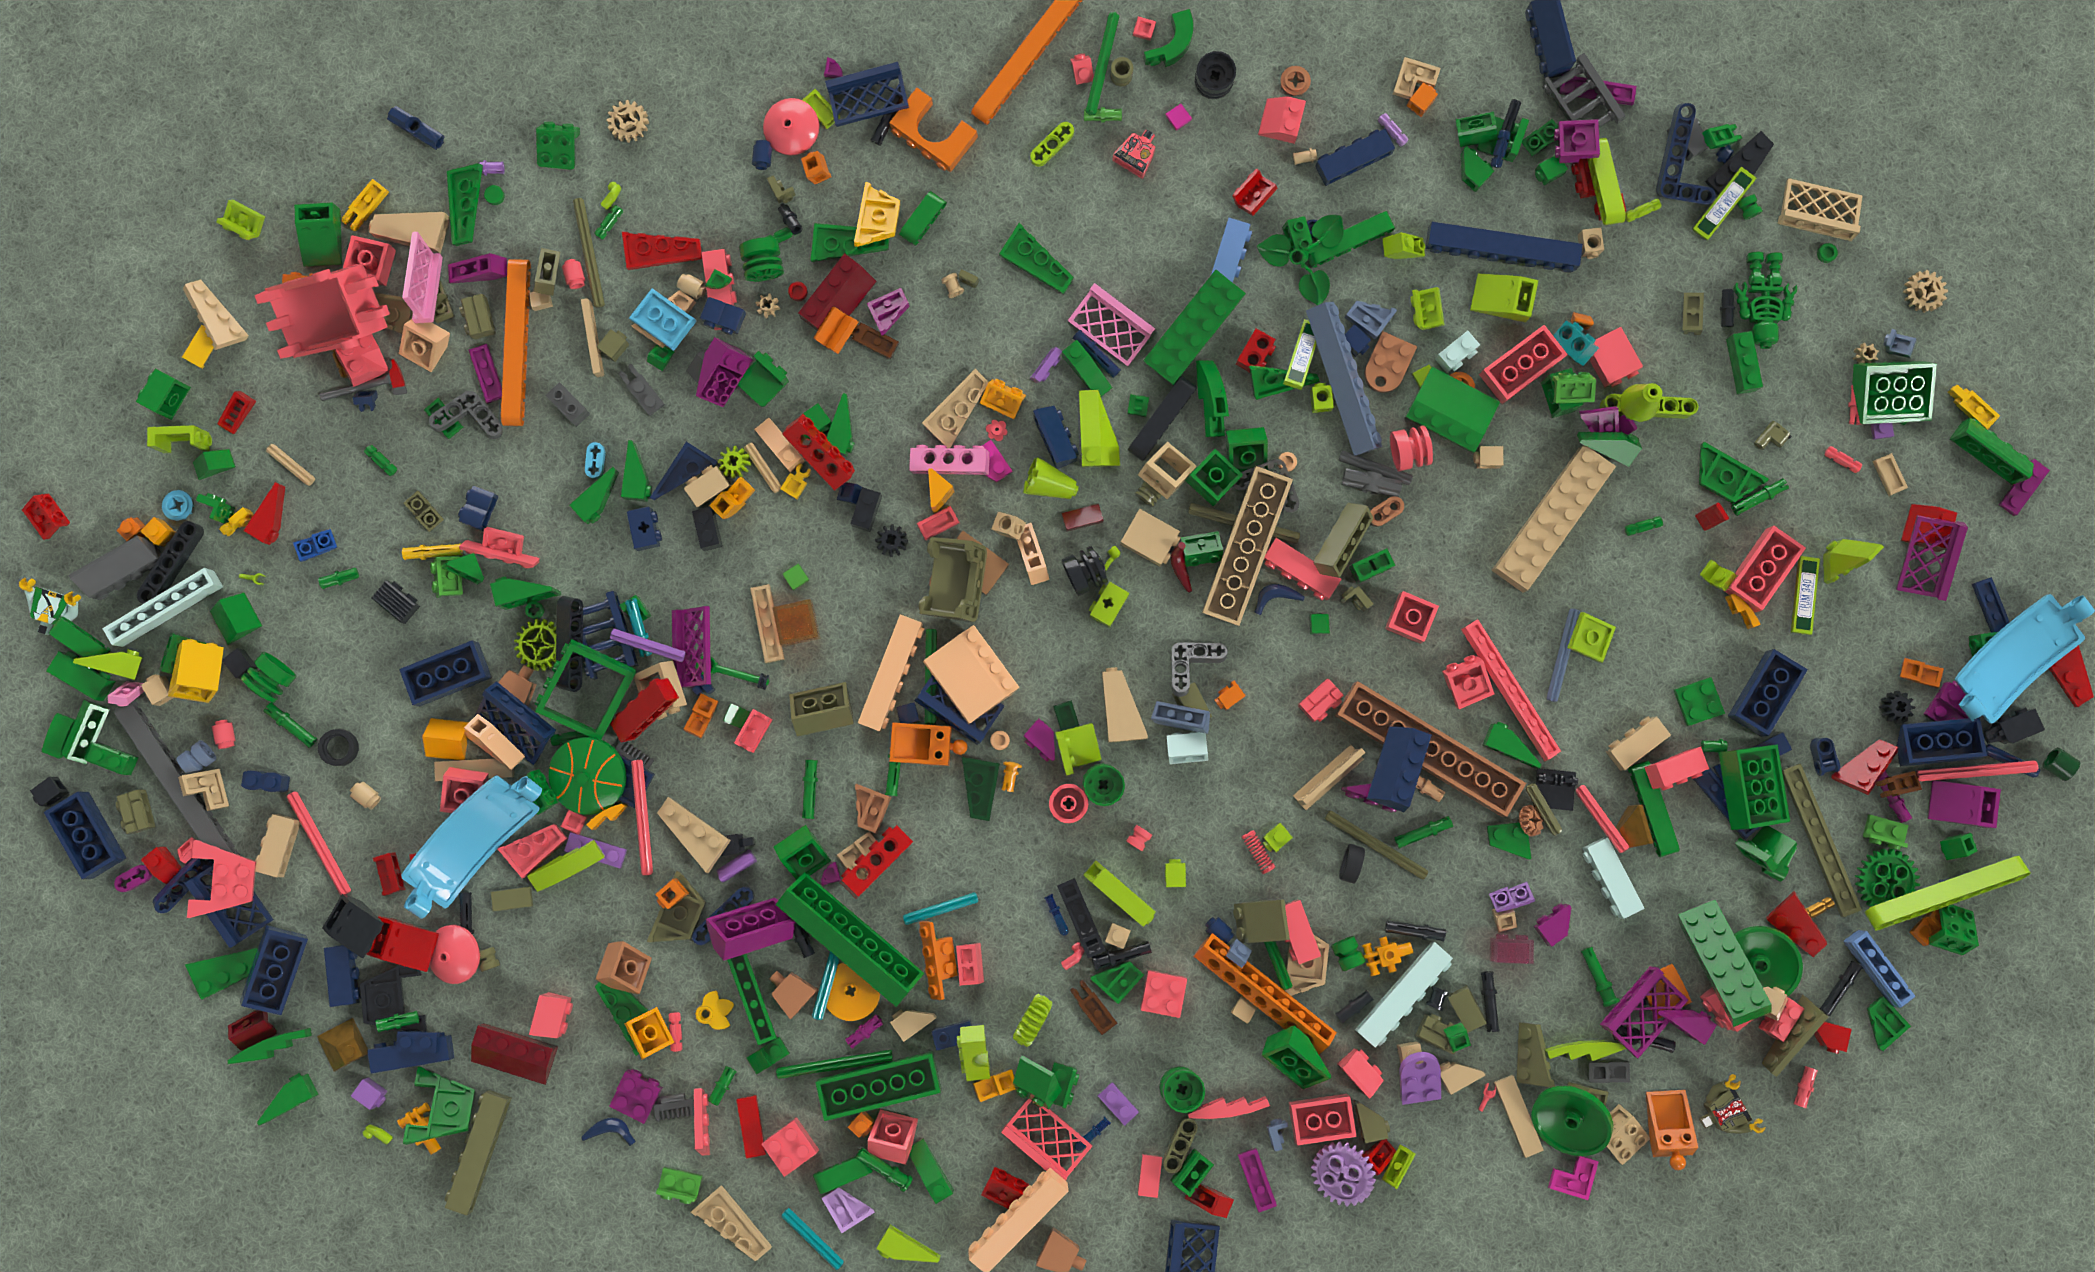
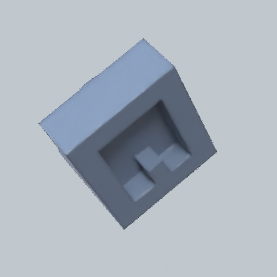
(1276, 1137)

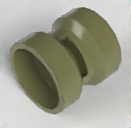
(488, 959)

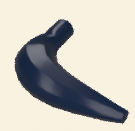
(1275, 591)
(610, 1125)

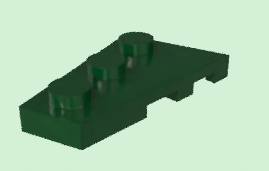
(980, 786)

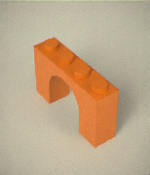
(945, 153)

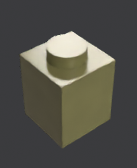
(613, 344)

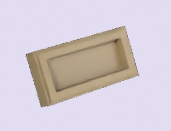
(1890, 474)

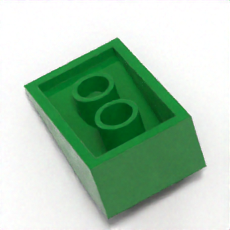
(515, 593)
(1295, 1057)

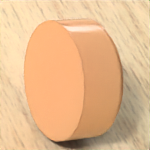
(1289, 459)
(999, 740)

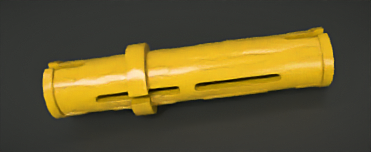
(424, 552)

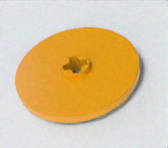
(848, 1006)

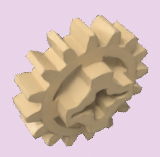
(631, 128)
(1933, 289)

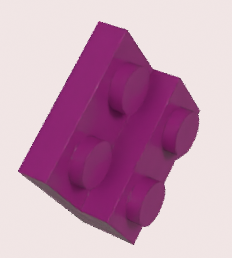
(1577, 140)
(1946, 703)
(636, 1095)

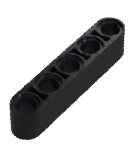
(1162, 418)
(171, 553)
(569, 626)

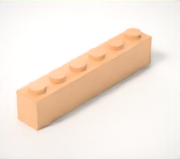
(890, 673)
(1018, 1220)

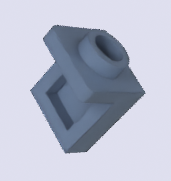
(1899, 344)
(1238, 953)

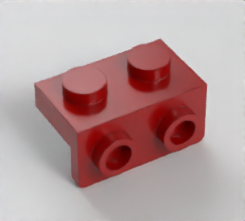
(1254, 192)

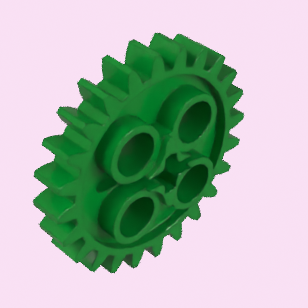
(1870, 878)

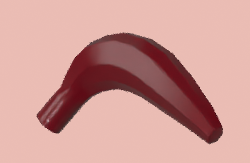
(1179, 566)

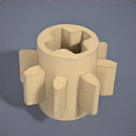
(771, 311)
(1864, 349)

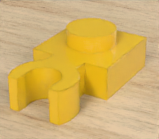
(794, 484)
(238, 520)

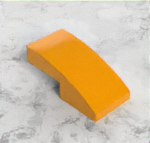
(1737, 605)
(611, 813)
(996, 1085)

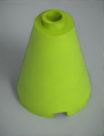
(1641, 401)
(1049, 481)

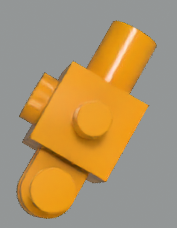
(1387, 954)
(410, 1118)

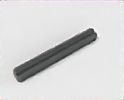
(1372, 466)

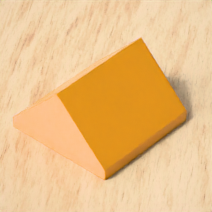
(939, 490)
(445, 739)
(649, 1033)

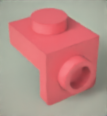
(1082, 69)

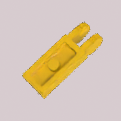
(365, 204)

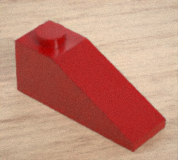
(267, 519)

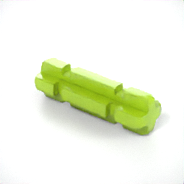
(1643, 210)

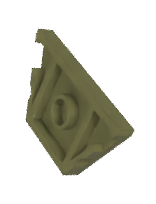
(682, 918)

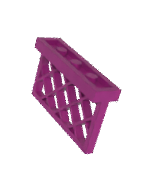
(1949, 562)
(685, 638)
(1635, 997)

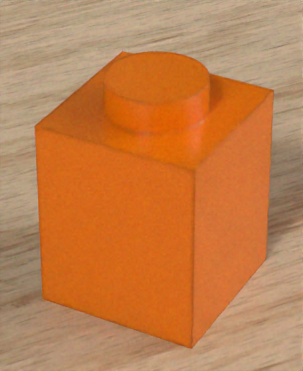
(1422, 99)

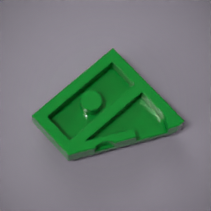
(1118, 980)
(1886, 1022)

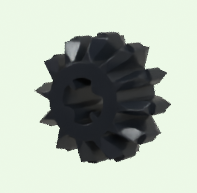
(898, 542)
(1902, 712)

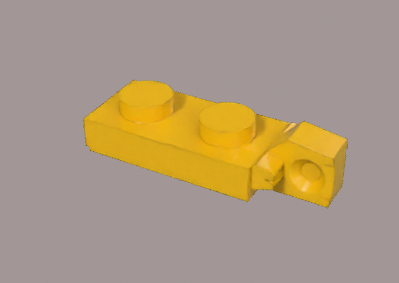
(1973, 406)

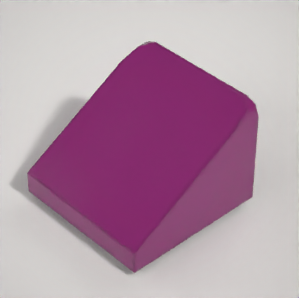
(1626, 425)

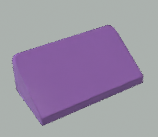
(736, 866)

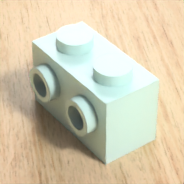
(1456, 352)
(1187, 747)

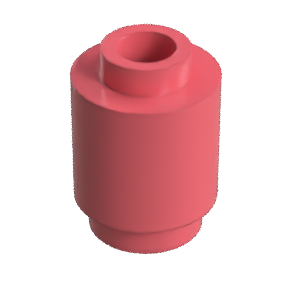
(573, 274)
(223, 734)

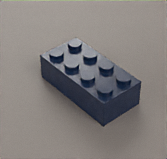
(445, 673)
(1767, 692)
(85, 835)
(273, 970)

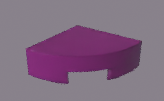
(832, 69)
(830, 874)

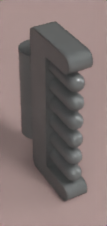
(620, 750)
(672, 1102)

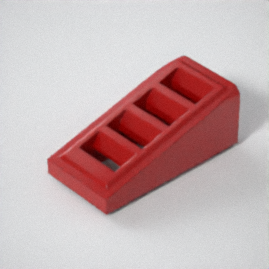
(245, 409)
(1711, 516)

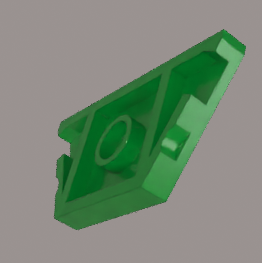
(1726, 475)

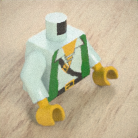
(49, 605)

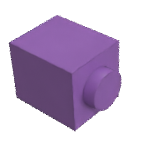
(369, 1094)

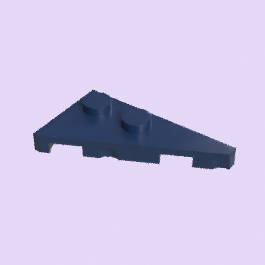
(686, 465)

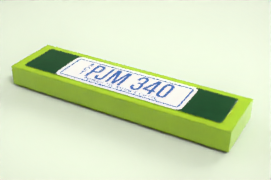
(1724, 203)
(1301, 357)
(1805, 595)

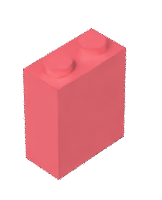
(1615, 358)

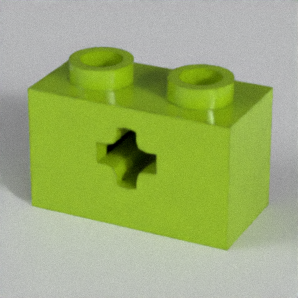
(1108, 615)

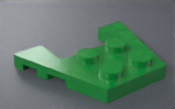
(449, 1109)

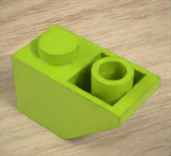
(1403, 246)

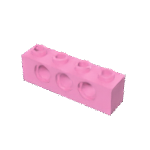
(978, 466)

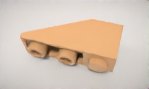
(493, 742)

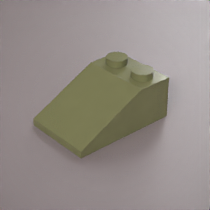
(1261, 921)

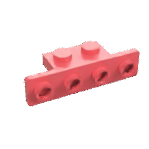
(502, 546)

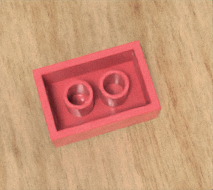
(1322, 1119)

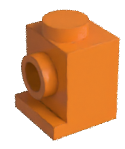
(815, 167)
(130, 528)
(1229, 696)
(663, 895)
(862, 1124)

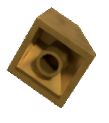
(1634, 827)
(343, 1044)

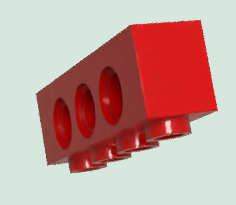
(819, 461)
(900, 843)

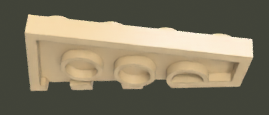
(217, 320)
(955, 409)
(697, 836)
(728, 1218)

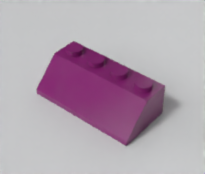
(749, 929)

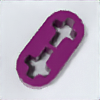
(135, 882)

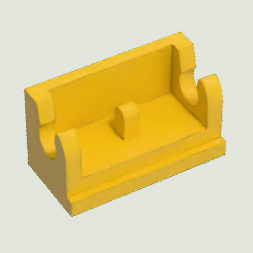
(199, 348)

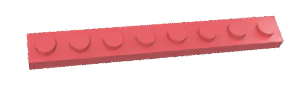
(1511, 690)

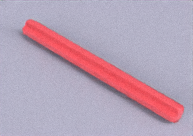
(1977, 770)
(642, 817)
(318, 843)

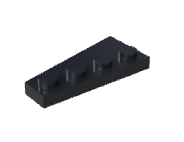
(1748, 157)

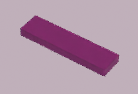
(1621, 92)

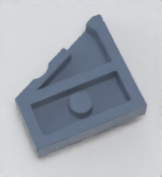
(1369, 317)

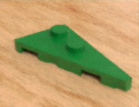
(1270, 381)

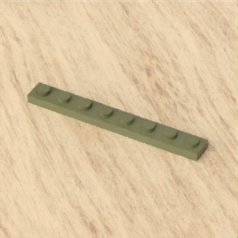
(1821, 840)

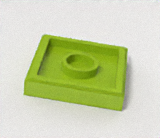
(1591, 637)

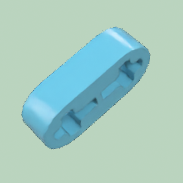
(600, 460)

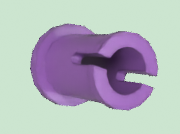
(492, 167)

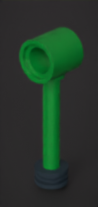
(761, 680)

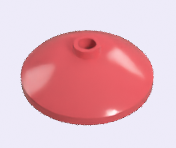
(799, 135)
(460, 952)

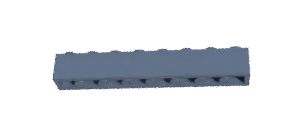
(1344, 378)

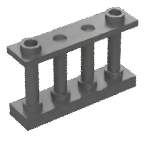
(1594, 82)

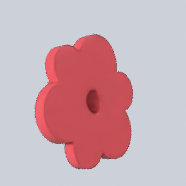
(998, 435)

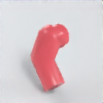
(1075, 957)

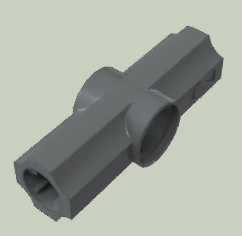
(1371, 482)

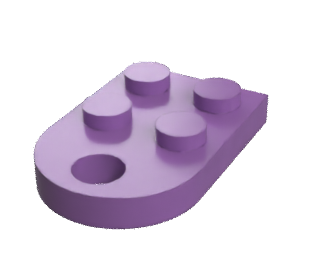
(1420, 1081)

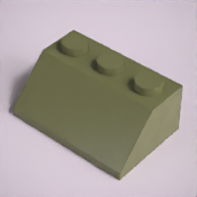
(821, 709)

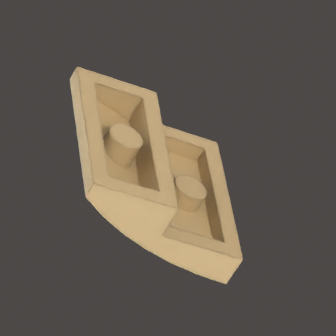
(855, 850)

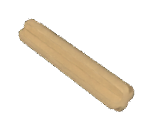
(290, 464)
(763, 467)

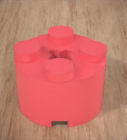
(1060, 811)

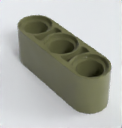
(1179, 1154)

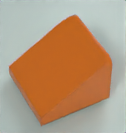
(1583, 320)

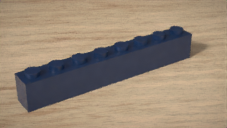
(1504, 246)

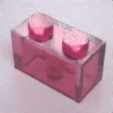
(1511, 949)

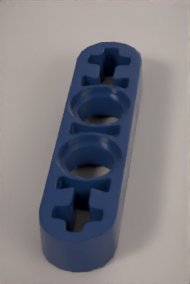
(179, 879)
(721, 910)

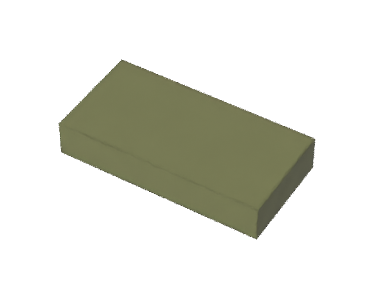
(511, 899)

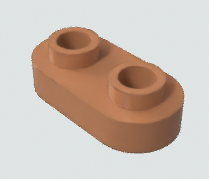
(1386, 512)

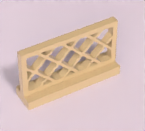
(1819, 222)
(1329, 776)

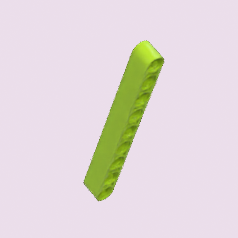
(1947, 893)

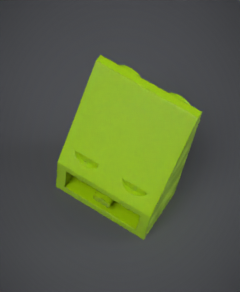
(1504, 296)

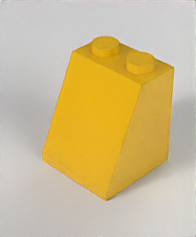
(196, 671)

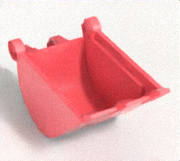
(325, 310)

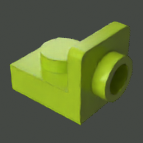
(1717, 575)
(1276, 838)

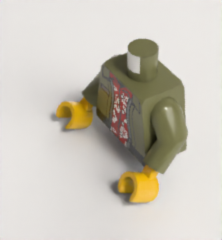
(1727, 1109)

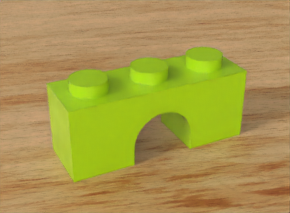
(973, 1053)

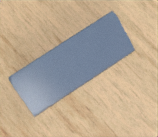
(1181, 717)

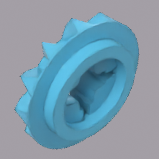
(169, 503)

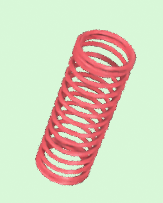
(1272, 866)

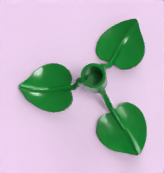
(1276, 252)

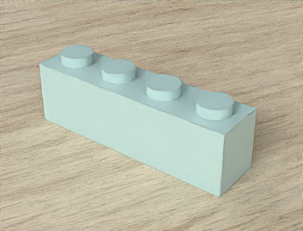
(1613, 878)

